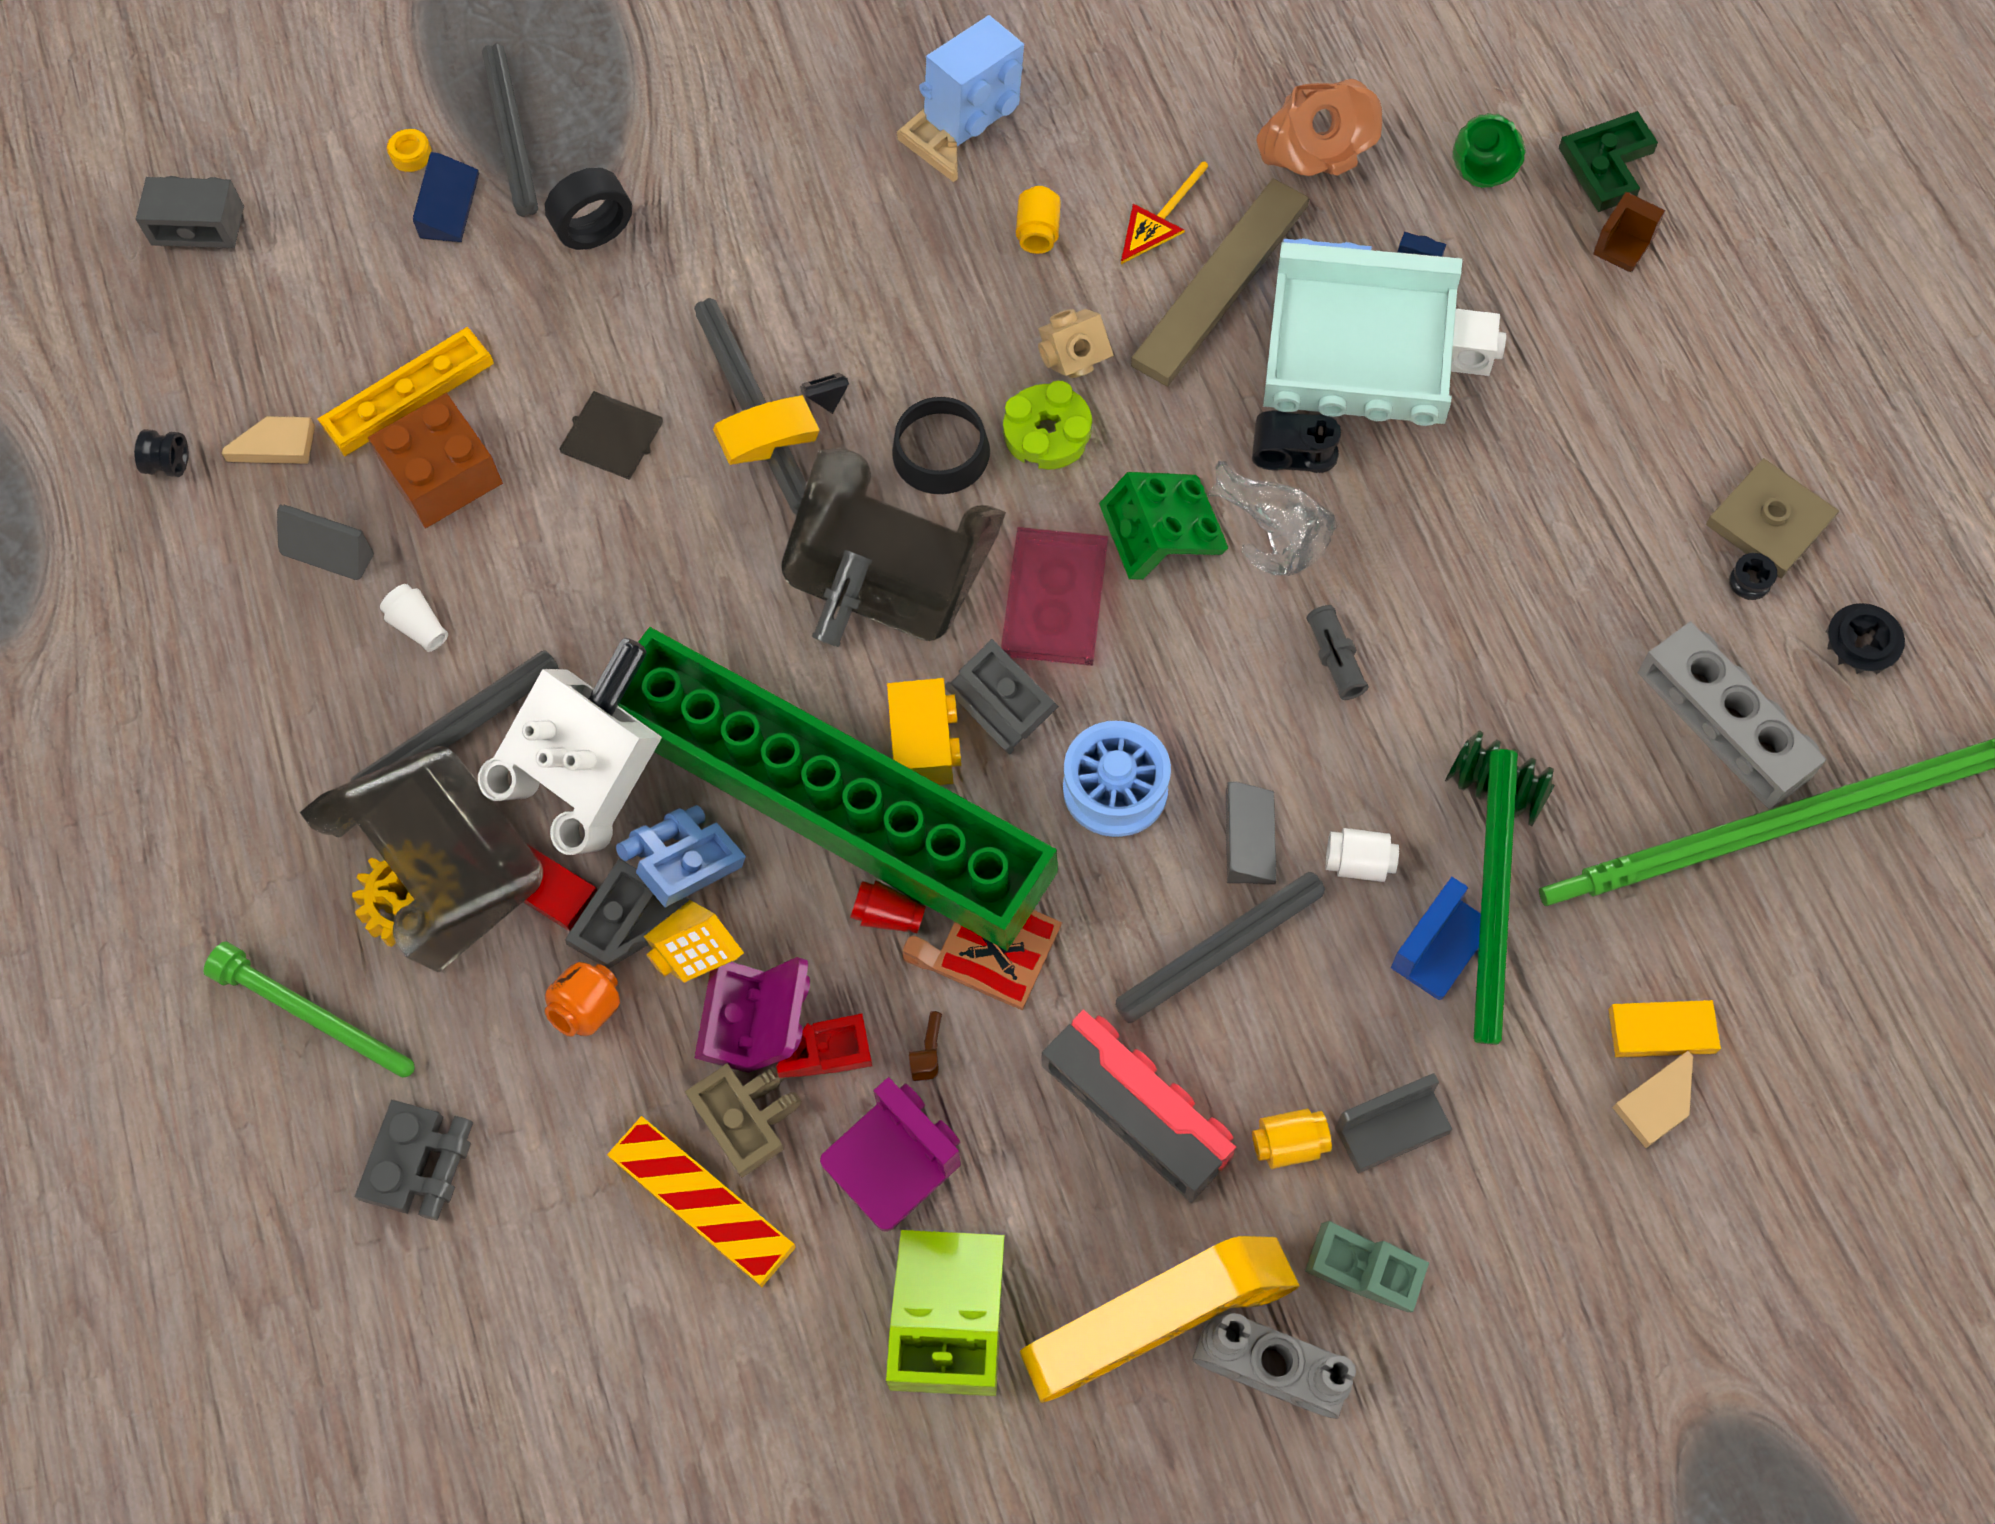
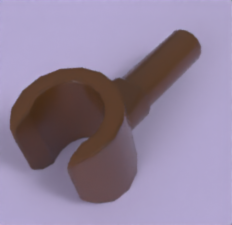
(925, 1062)

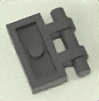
(401, 1155)

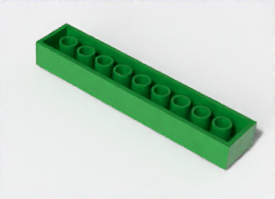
(840, 792)

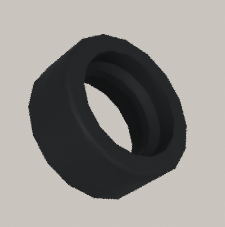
(577, 192)

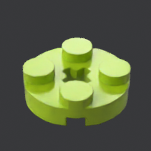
(1047, 402)

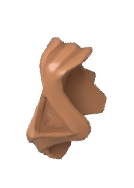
(1292, 142)

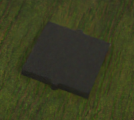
(611, 435)

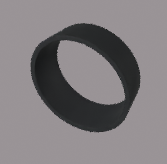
(940, 480)

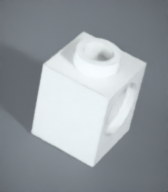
(1476, 342)

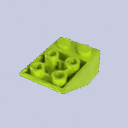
(946, 1313)

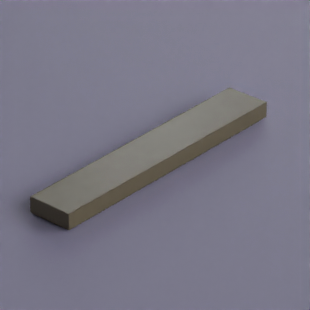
(1219, 282)

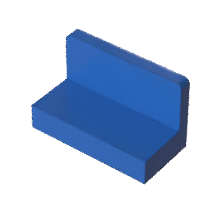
(1440, 942)

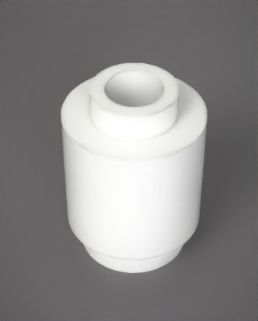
(1361, 854)

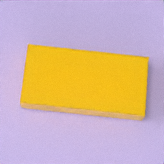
(1664, 1028)

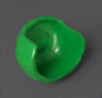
(1488, 150)

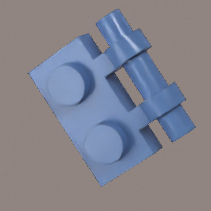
(685, 865)

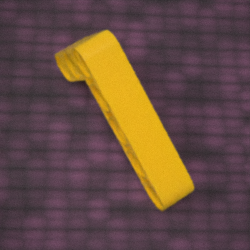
(1225, 1276)

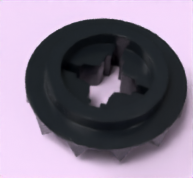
(1858, 620)

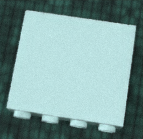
(1362, 333)

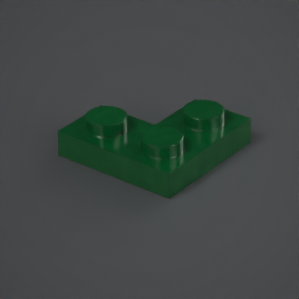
(1600, 156)

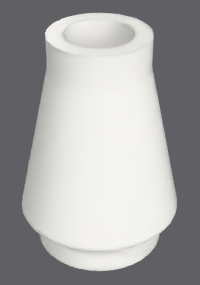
(412, 615)

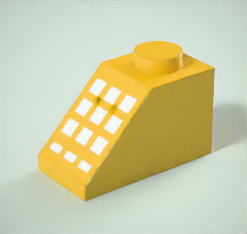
(691, 943)

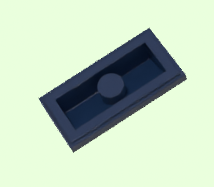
(444, 199)

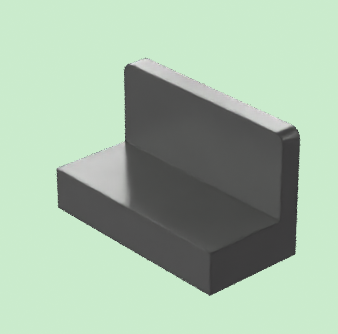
(1393, 1124)

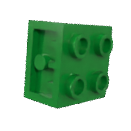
(1160, 517)

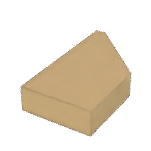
(931, 144)
(273, 442)
(1659, 1102)

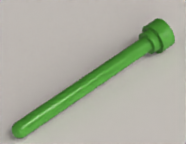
(230, 966)

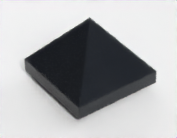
(826, 390)

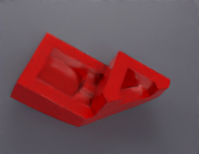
(829, 1048)

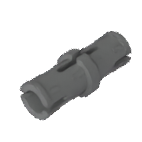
(830, 629)
(1332, 638)

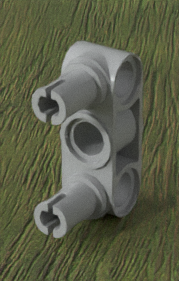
(1312, 1376)

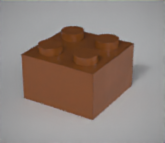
(435, 460)

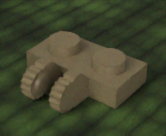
(735, 1119)

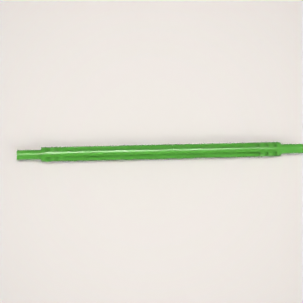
(1774, 823)

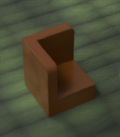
(1628, 232)

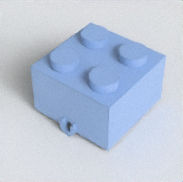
(973, 79)

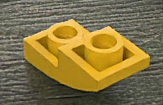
(758, 430)

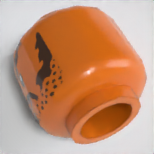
(582, 999)

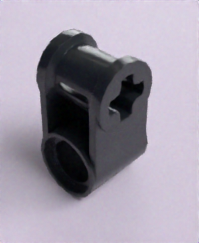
(1293, 440)

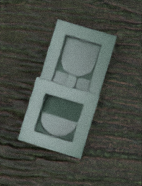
(1367, 1267)

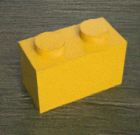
(920, 728)

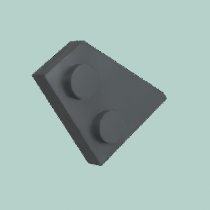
(618, 917)

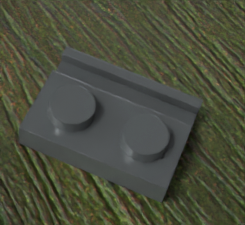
(1001, 696)

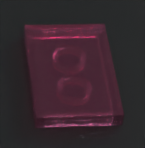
(1054, 596)

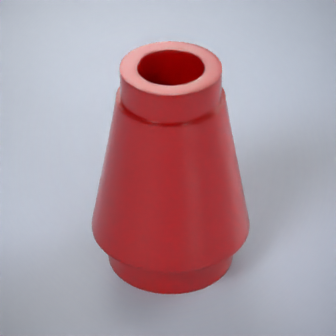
(886, 908)

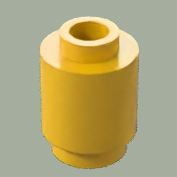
(1038, 219)
(1291, 1138)

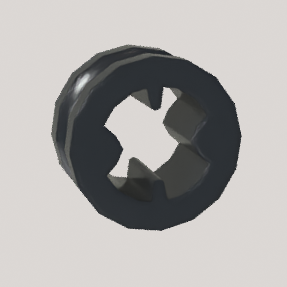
(1740, 579)

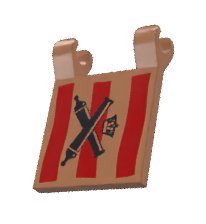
(985, 966)

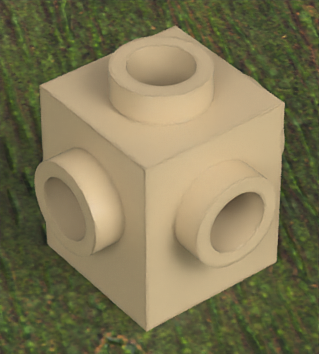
(1074, 342)

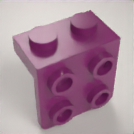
(752, 1014)
(892, 1156)

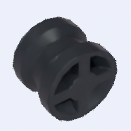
(161, 453)

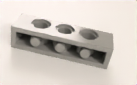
(1733, 739)

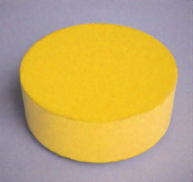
(409, 150)

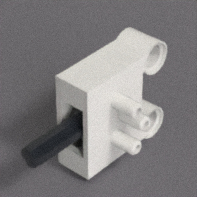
(577, 748)

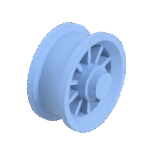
(1116, 778)

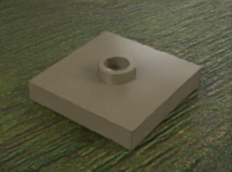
(1772, 516)

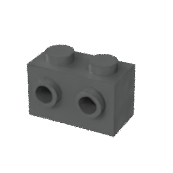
(190, 212)

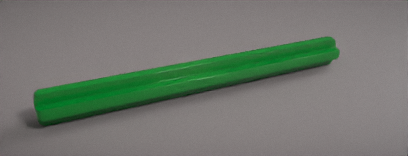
(1495, 897)

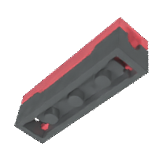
(1139, 1105)

